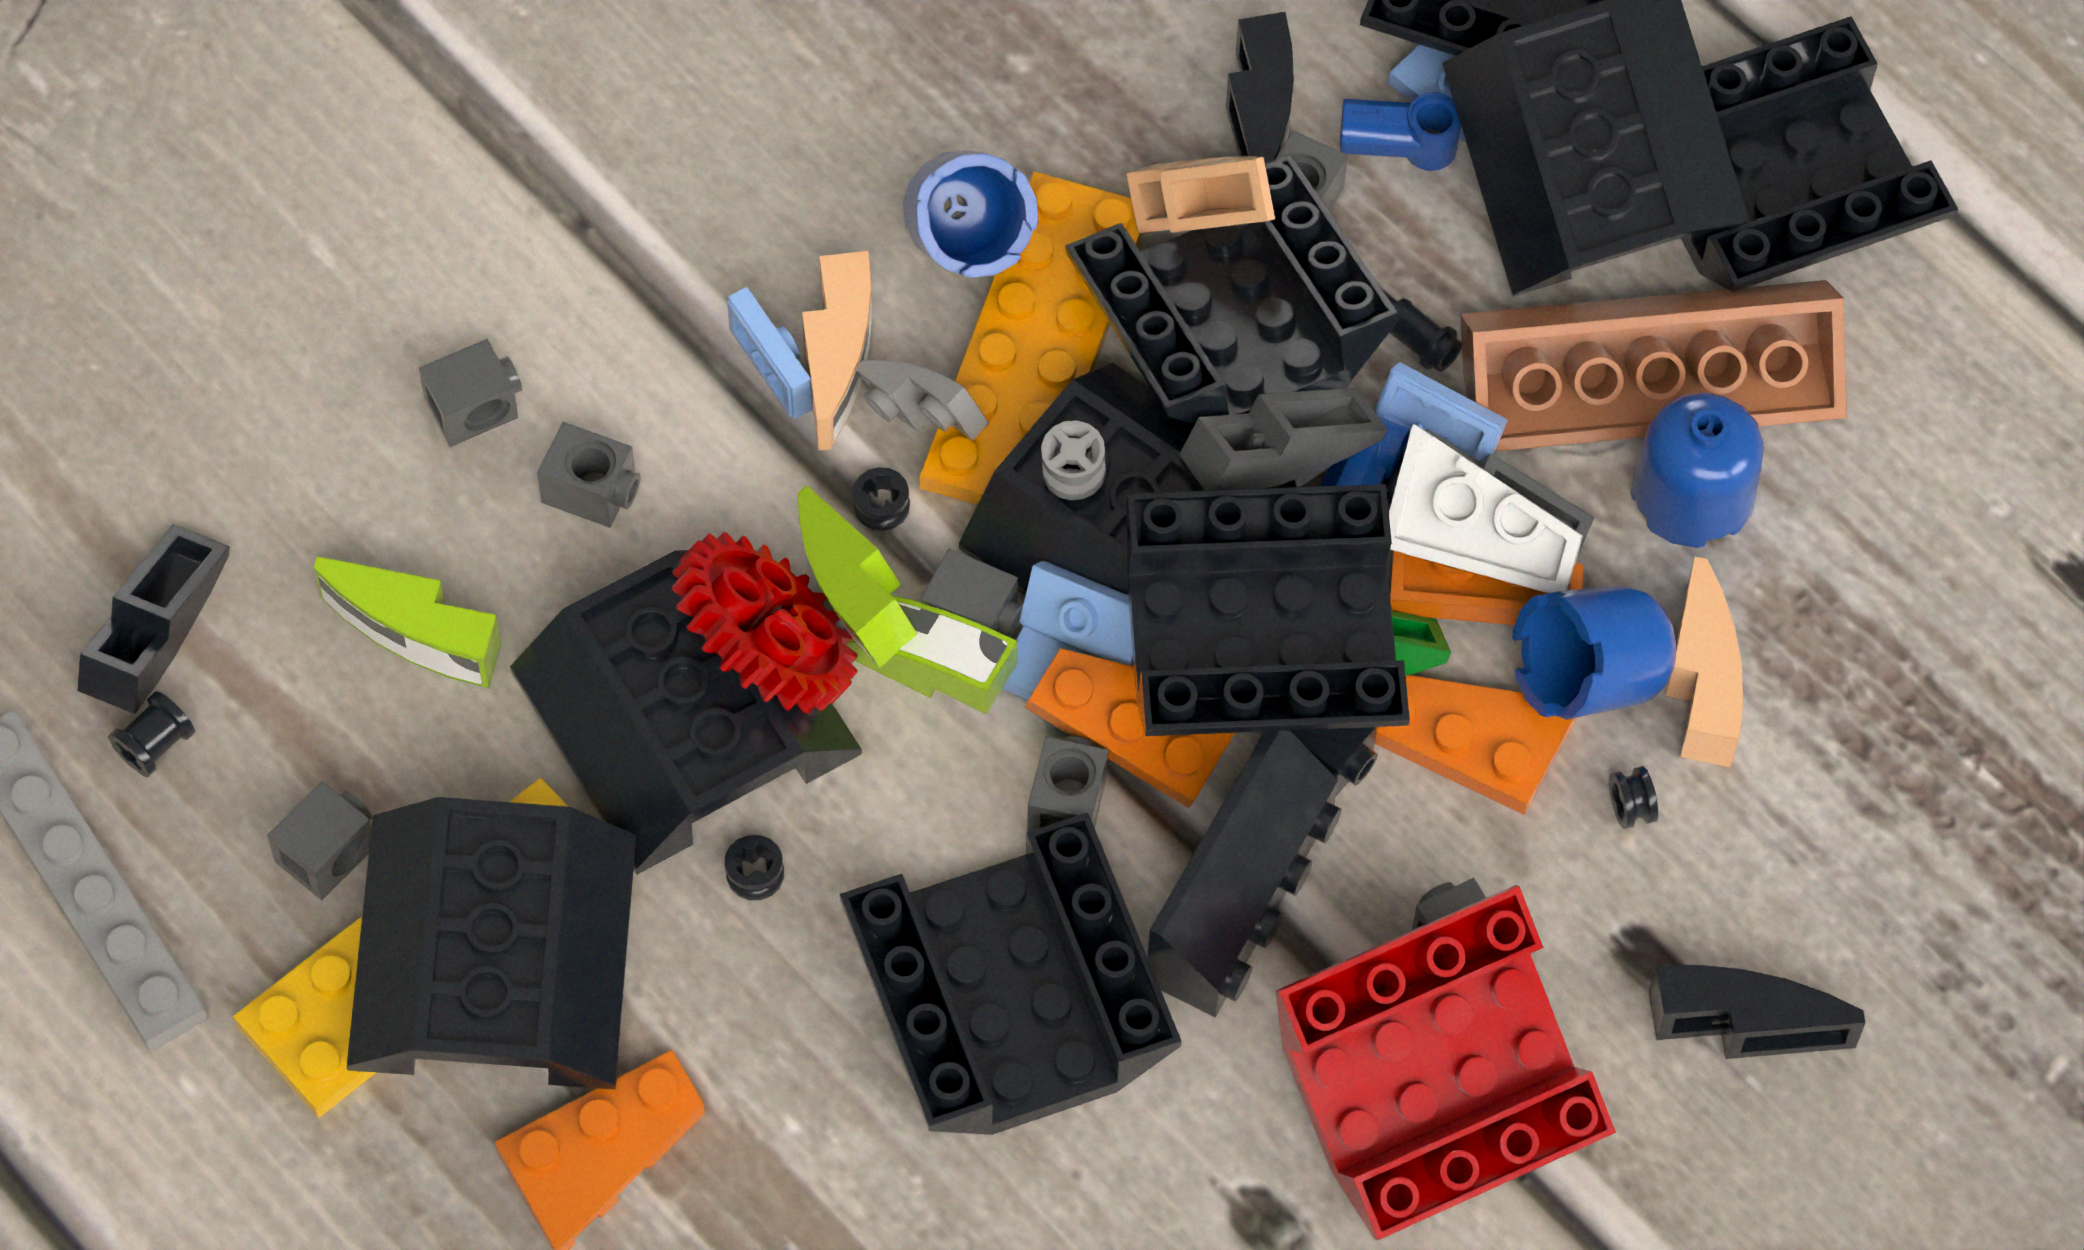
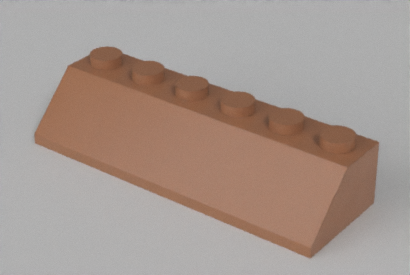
(1615, 363)

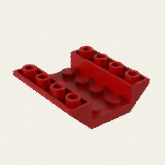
(1437, 1065)

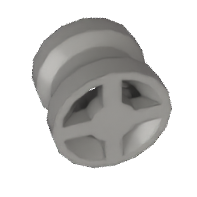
(1074, 445)

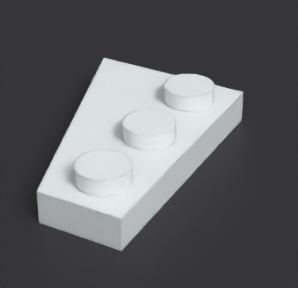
(1474, 522)

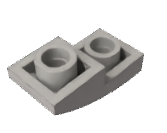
(919, 396)

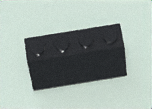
(1242, 873)

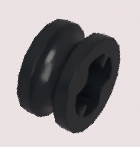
(890, 515)
(1633, 797)
(758, 884)

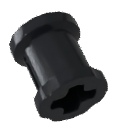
(151, 734)

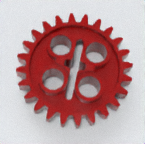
(764, 622)

